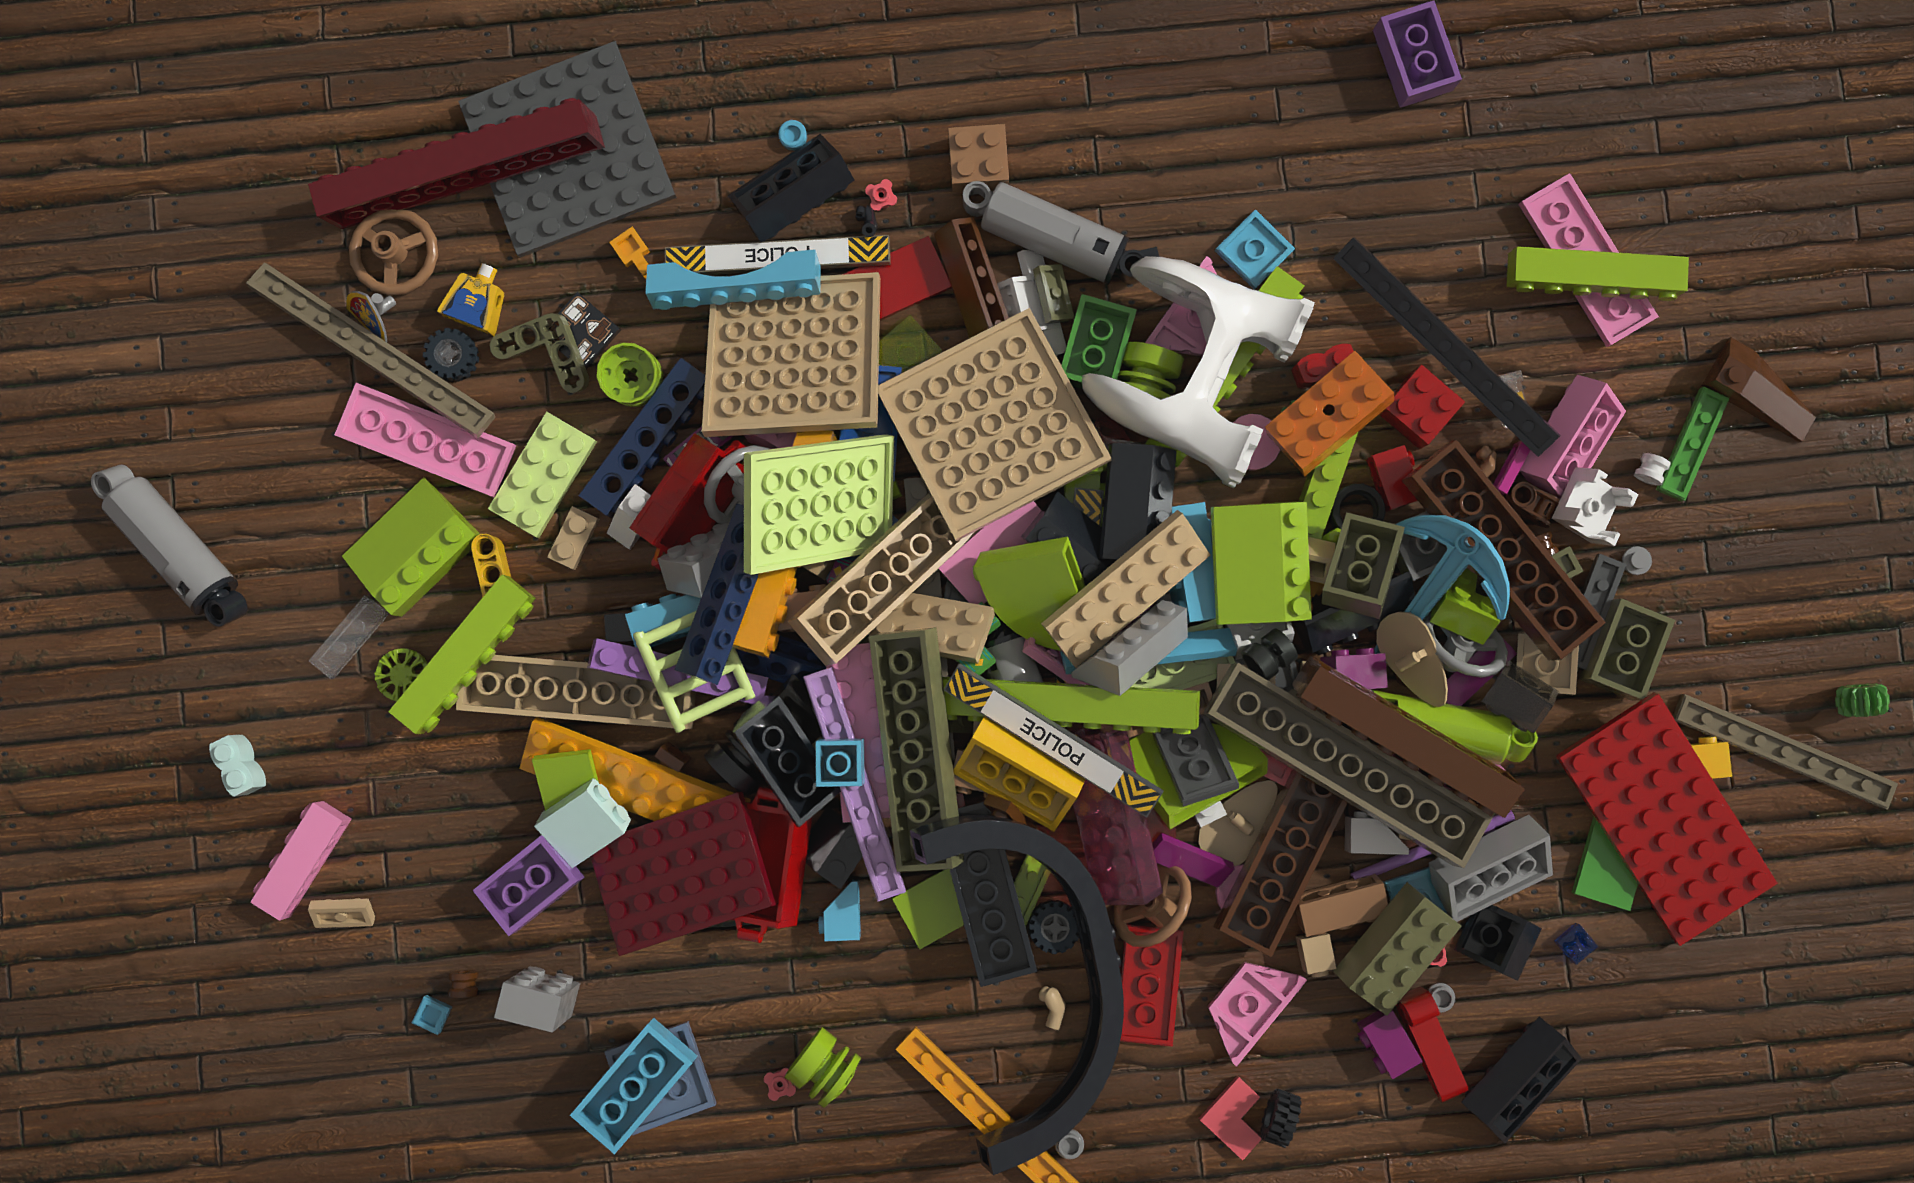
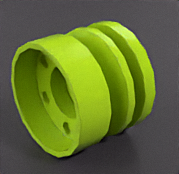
(616, 365)
(1150, 368)
(823, 1067)

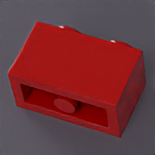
(1387, 472)

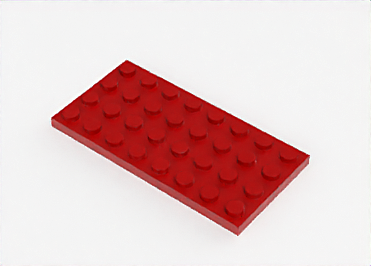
(1666, 819)

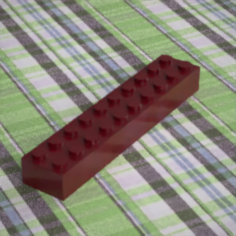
(457, 163)

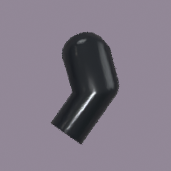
(868, 216)

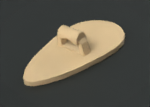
(1412, 656)
(1236, 832)

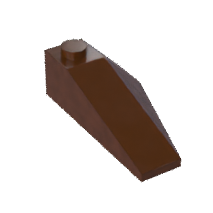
(1758, 390)

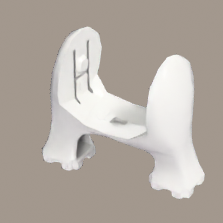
(1227, 317)

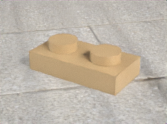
(573, 538)
(341, 913)

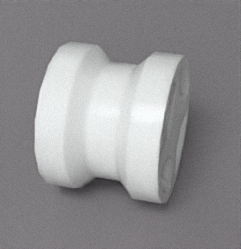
(1652, 469)

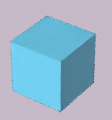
(840, 762)

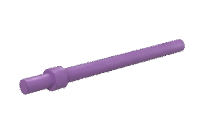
(1419, 852)

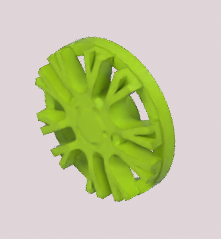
(400, 674)

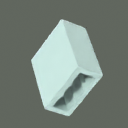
(583, 822)

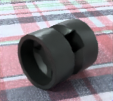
(1272, 653)

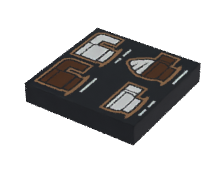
(589, 327)

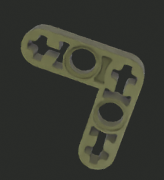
(545, 337)

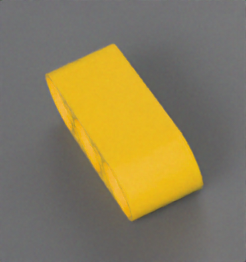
(486, 563)

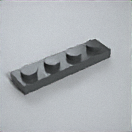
(1599, 591)

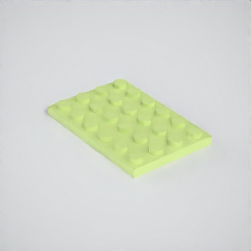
(816, 501)

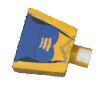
(474, 301)

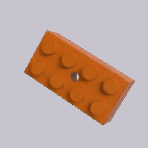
(1309, 434)

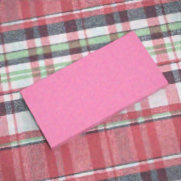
(999, 534)

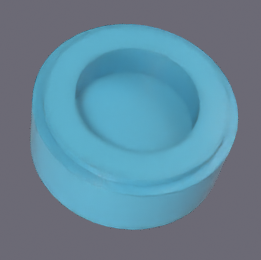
(792, 135)

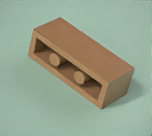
(1341, 905)

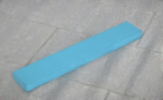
(1197, 646)

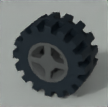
(1053, 937)

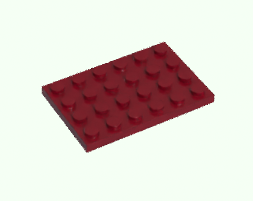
(682, 874)

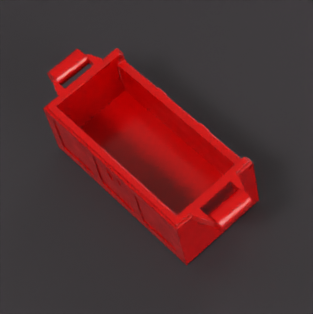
(677, 504)
(784, 858)

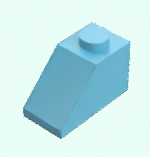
(842, 916)

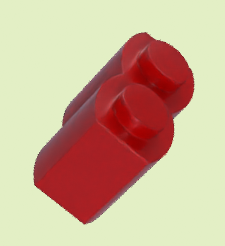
(1317, 365)

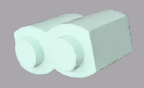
(236, 760)

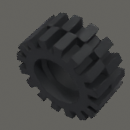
(1280, 1118)

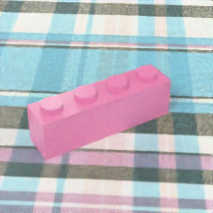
(300, 860)

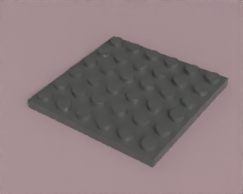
(587, 189)

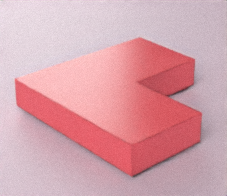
(1225, 1116)

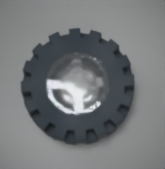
(442, 350)

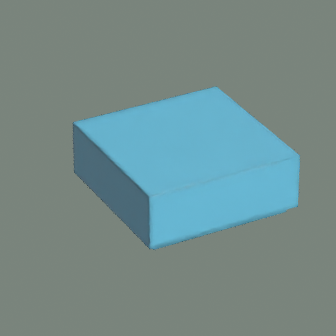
(432, 1014)

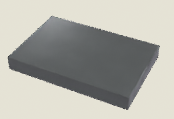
(1196, 762)

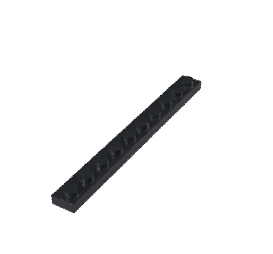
(1447, 347)

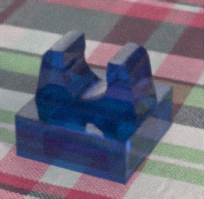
(1576, 943)

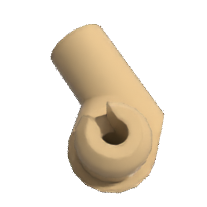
(1055, 1004)

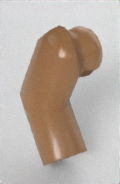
(1488, 460)

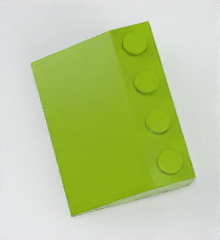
(411, 548)
(1261, 563)

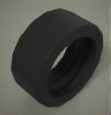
(1357, 489)

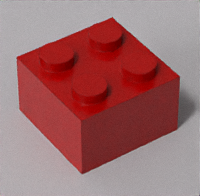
(1422, 407)

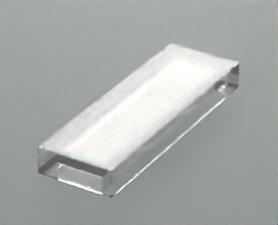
(348, 637)

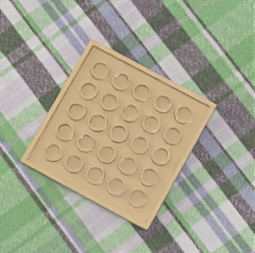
(795, 361)
(993, 424)

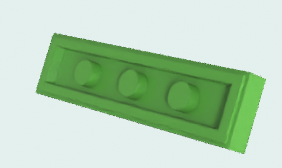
(1693, 443)

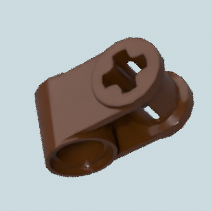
(1536, 504)

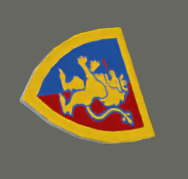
(369, 310)

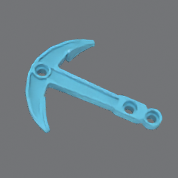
(1458, 556)

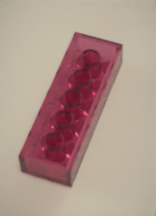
(1114, 834)

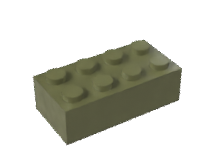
(1396, 949)

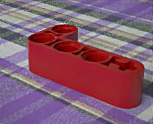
(1420, 1019)

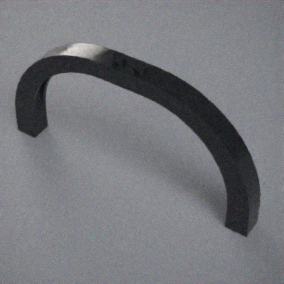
(1086, 1079)

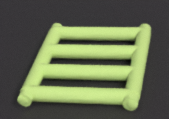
(667, 693)

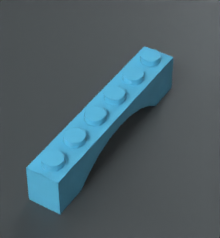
(789, 276)

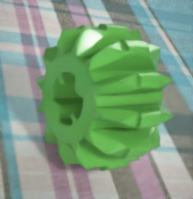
(1862, 700)

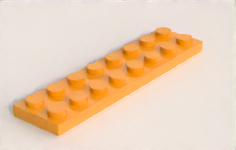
(630, 779)

